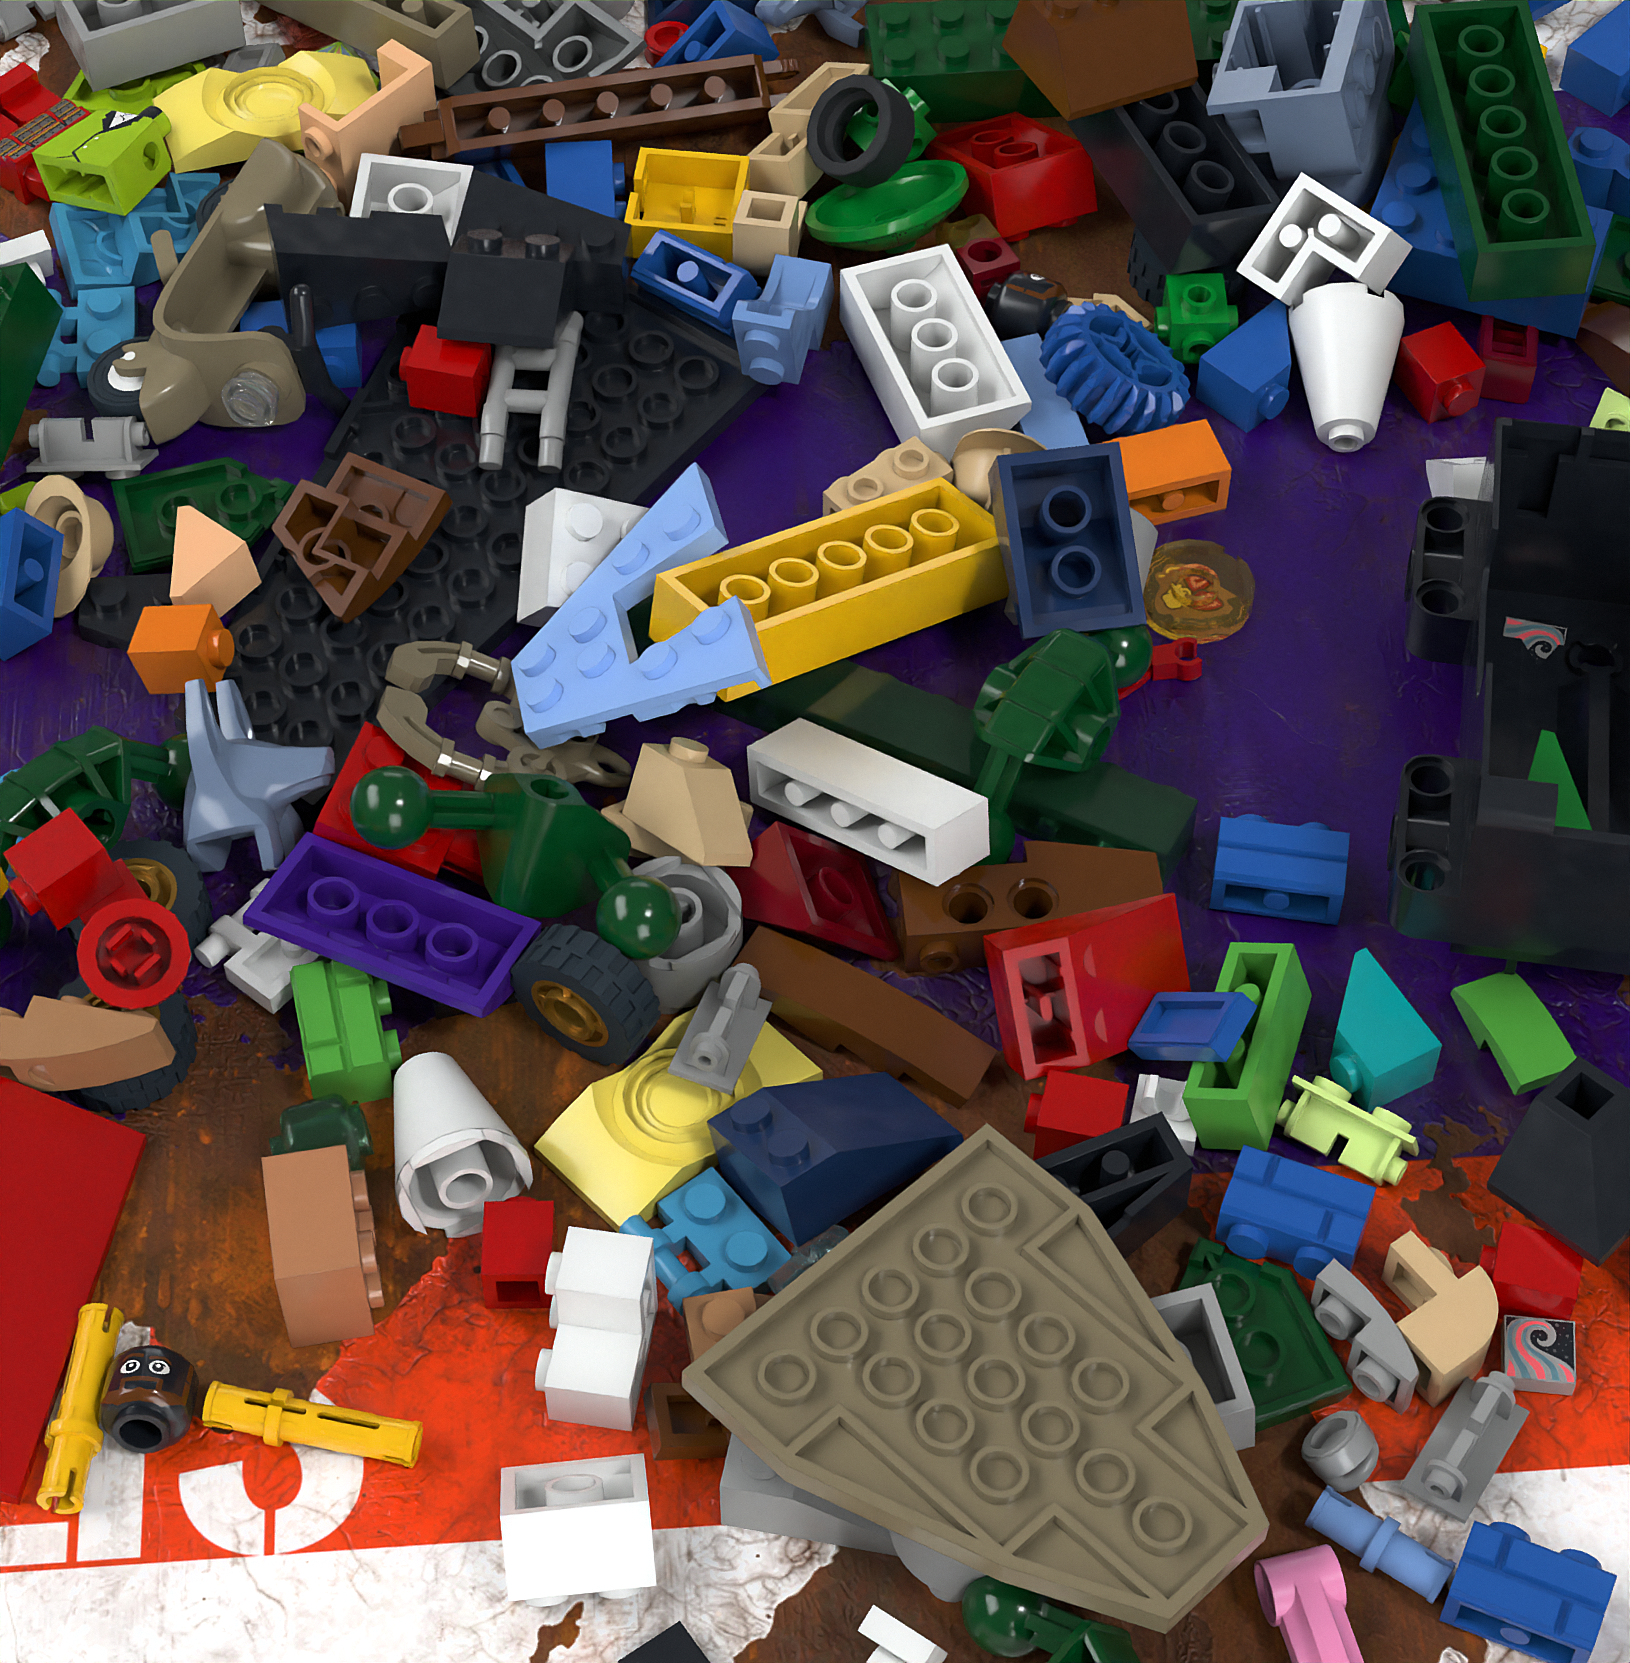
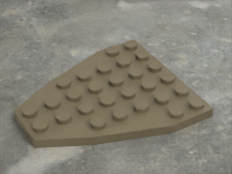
(995, 1395)

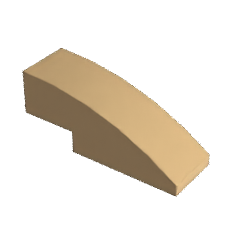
(783, 160)

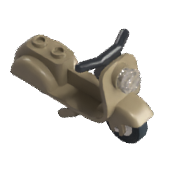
(193, 359)

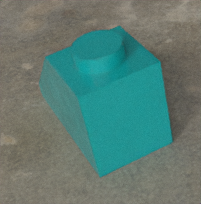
(1380, 1039)

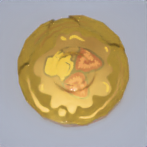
(1189, 606)

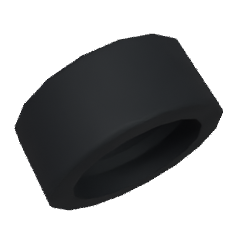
(832, 116)

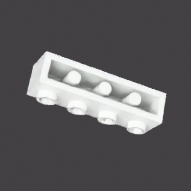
(869, 801)

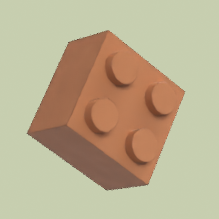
(322, 1245)

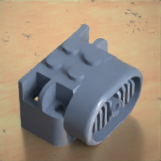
(1310, 92)

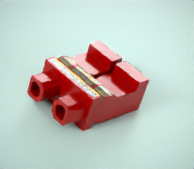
(28, 120)

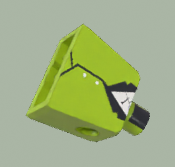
(106, 160)

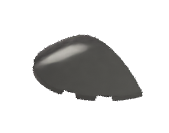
(543, 44)

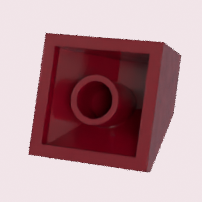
(814, 892)

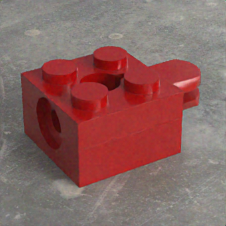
(439, 847)

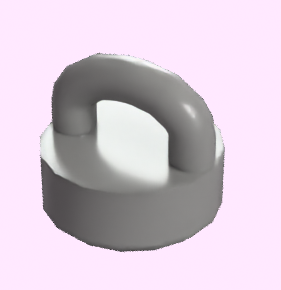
(1341, 1450)

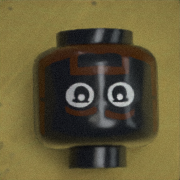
(1025, 305)
(148, 1398)

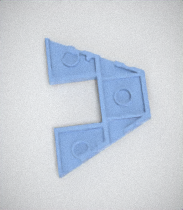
(585, 657)

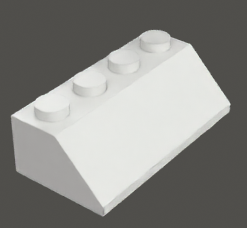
(929, 348)

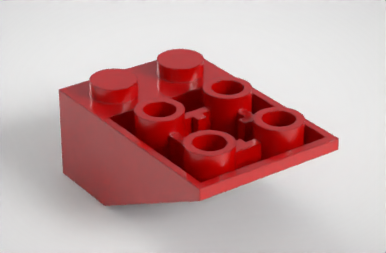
(1082, 982)

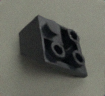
(1573, 1162)

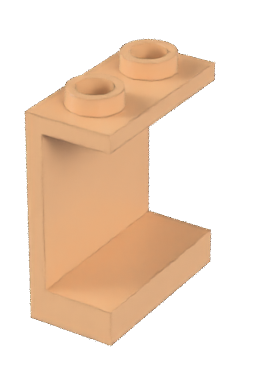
(373, 125)

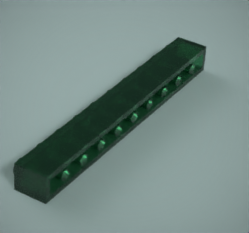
(937, 736)

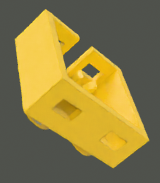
(688, 197)

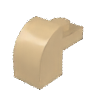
(766, 227)
(1448, 1319)

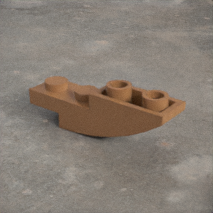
(79, 1045)

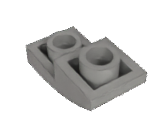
(1379, 1354)

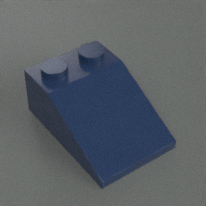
(1067, 539)
(826, 1148)

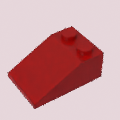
(1019, 173)

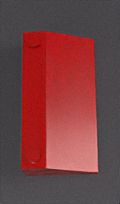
(59, 1211)

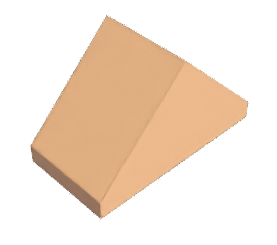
(209, 563)

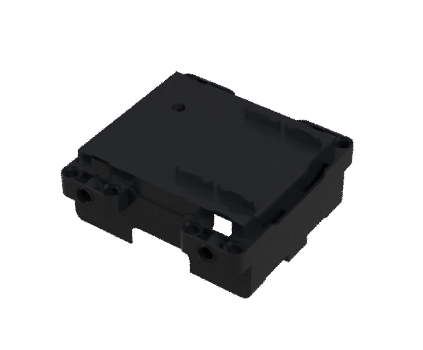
(1469, 833)

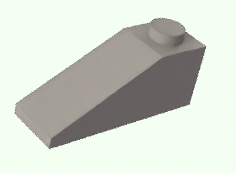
(764, 1502)

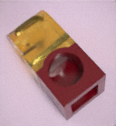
(979, 251)

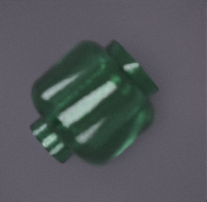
(324, 1124)

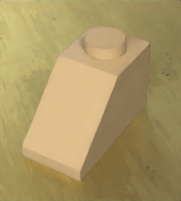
(689, 803)

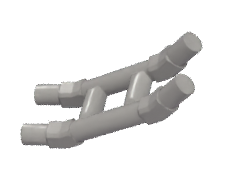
(549, 403)

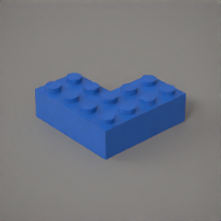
(1415, 210)

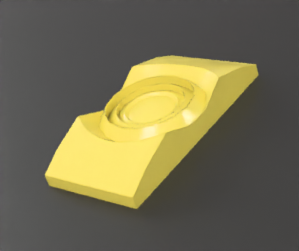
(227, 113)
(648, 1130)

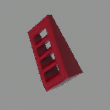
(1508, 359)

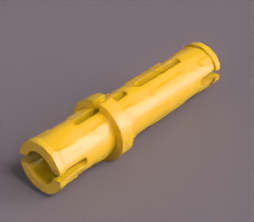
(285, 1418)
(76, 1433)

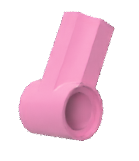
(1308, 1602)

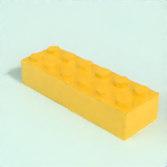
(845, 579)

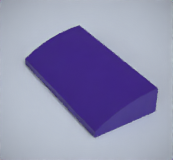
(394, 925)

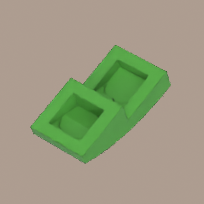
(1516, 1027)

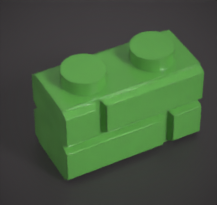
(344, 1032)

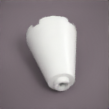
(1346, 358)
(450, 1148)

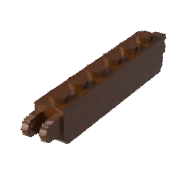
(598, 108)

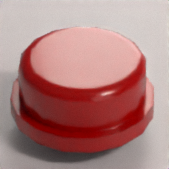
(133, 954)

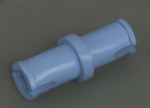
(1380, 1544)

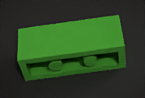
(1241, 1098)

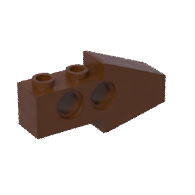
(1047, 885)

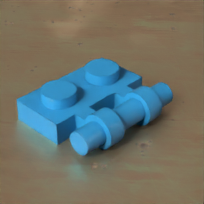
(99, 321)
(718, 1233)

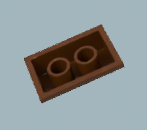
(1102, 51)

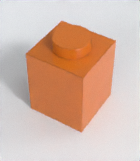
(180, 646)

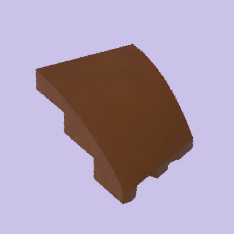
(359, 531)

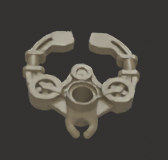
(405, 715)

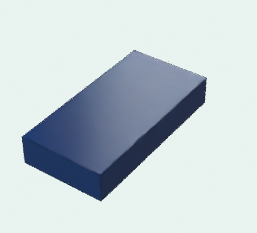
(1192, 1026)

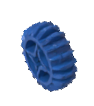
(1114, 370)

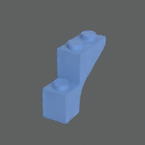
(784, 321)

